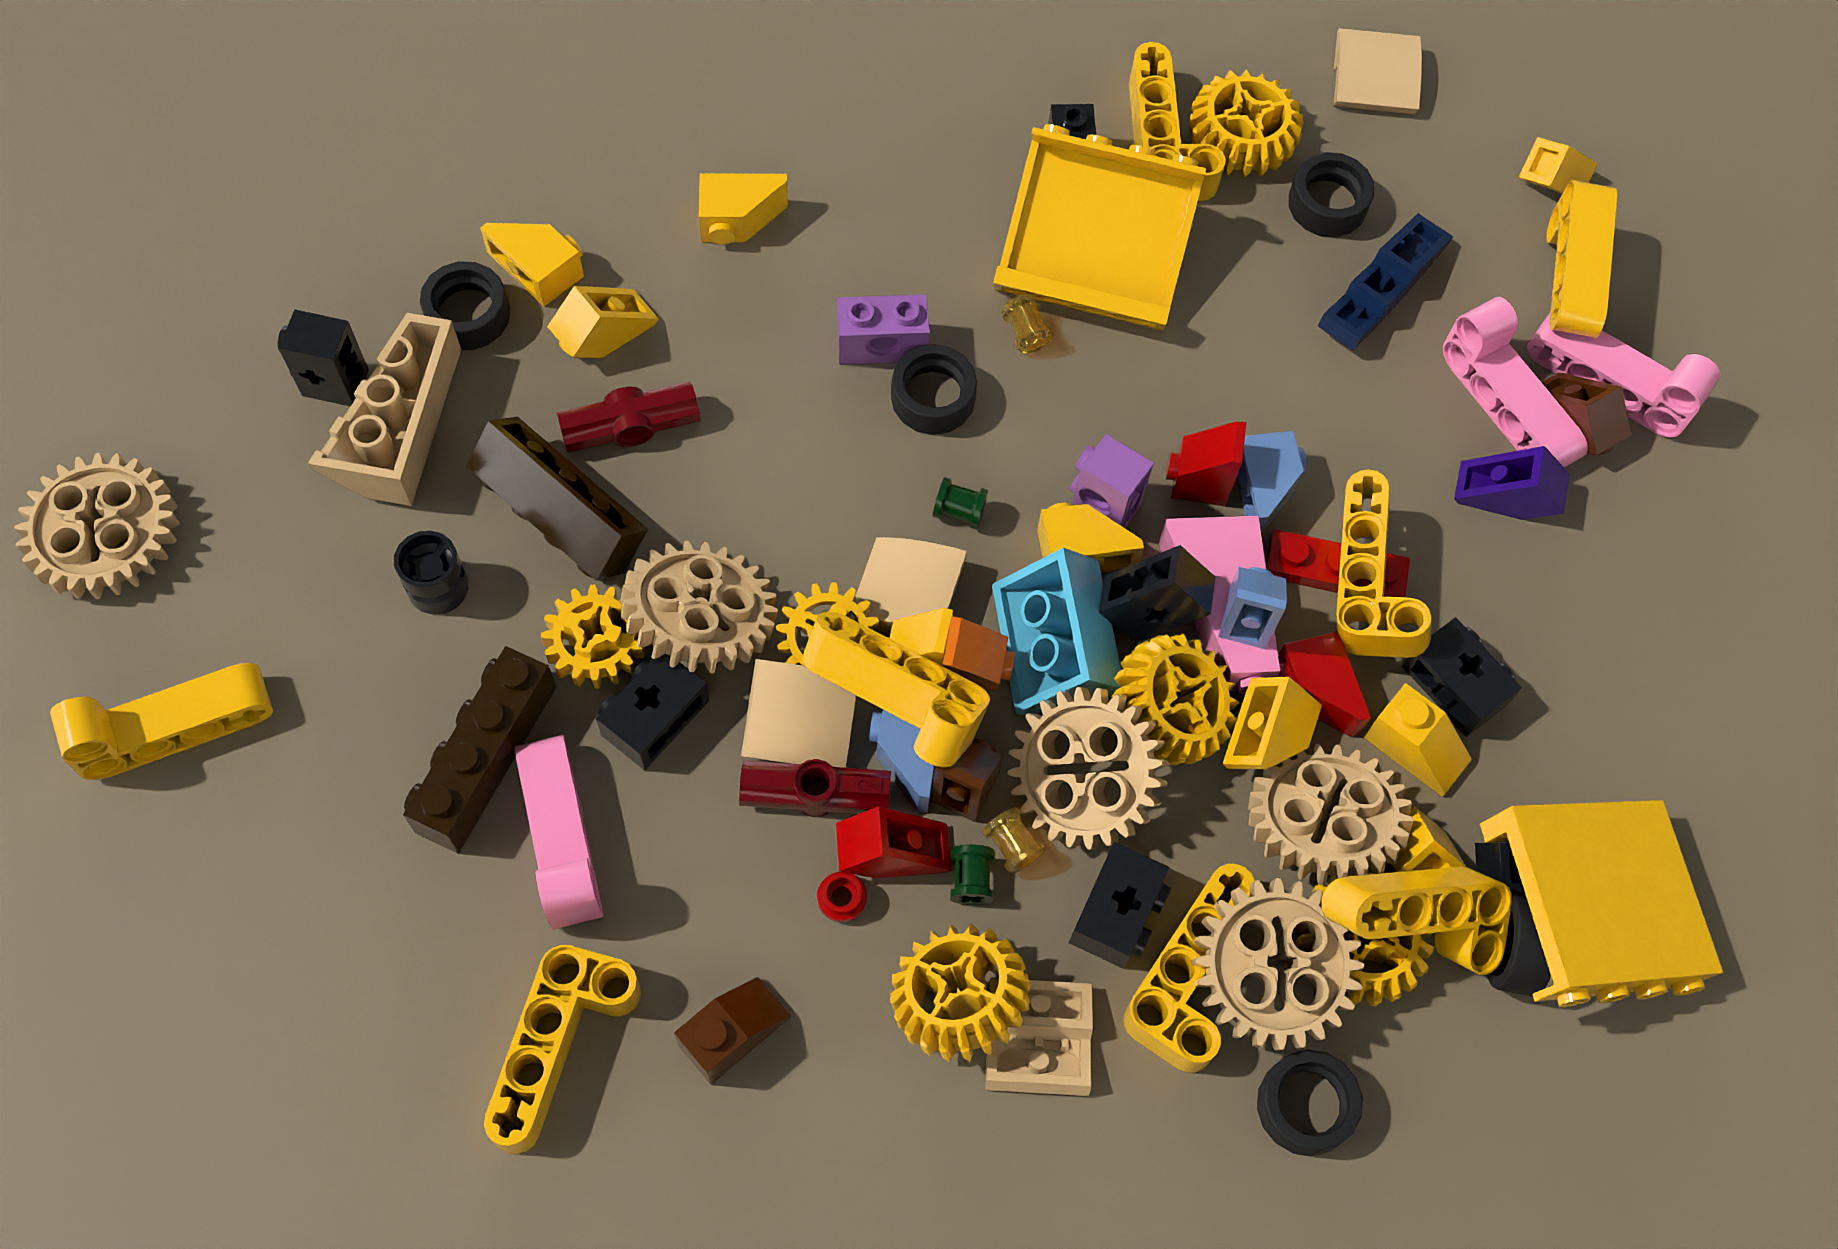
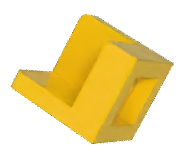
(1555, 165)
(1427, 847)

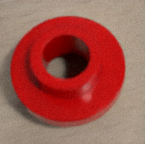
(841, 882)

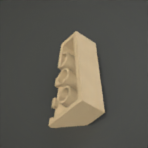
(392, 422)

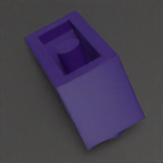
(1514, 484)

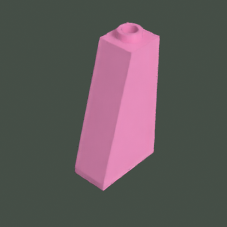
(1221, 547)

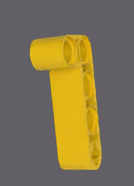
(1157, 118)
(1584, 237)
(1369, 563)
(900, 682)
(115, 740)
(1455, 903)
(1171, 997)
(553, 1048)

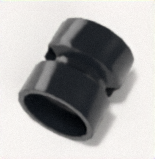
(431, 572)

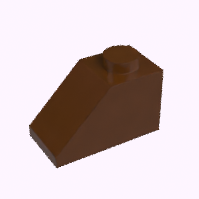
(1594, 408)
(969, 781)
(730, 1028)

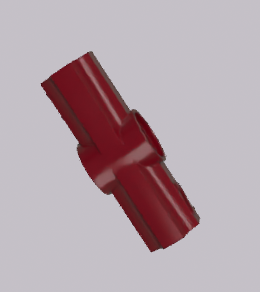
(628, 416)
(783, 783)

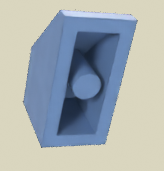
(1269, 474)
(1253, 607)
(897, 755)

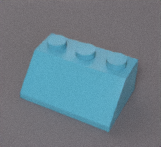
(1056, 629)

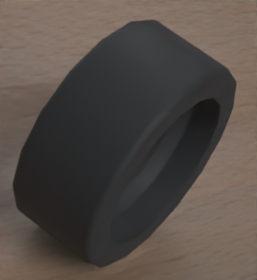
(1338, 169)
(468, 276)
(933, 359)
(1523, 962)
(1341, 1080)

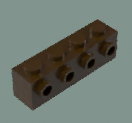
(556, 498)
(480, 749)

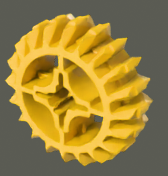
(1250, 112)
(1202, 712)
(1405, 957)
(964, 1010)

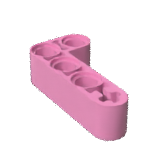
(1506, 386)
(1652, 393)
(558, 833)

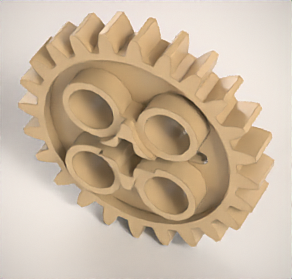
(55, 528)
(698, 606)
(1090, 812)
(1362, 831)
(1229, 961)

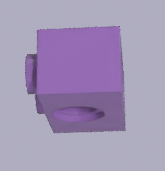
(880, 327)
(1111, 479)

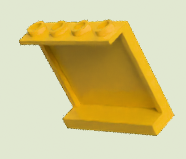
(1100, 227)
(1608, 899)

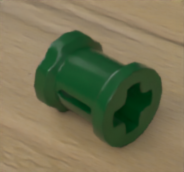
(960, 503)
(972, 874)

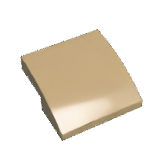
(1378, 71)
(908, 579)
(797, 716)
(1052, 1046)

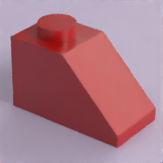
(1207, 464)
(1326, 673)
(892, 844)

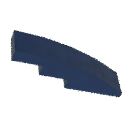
(1385, 281)

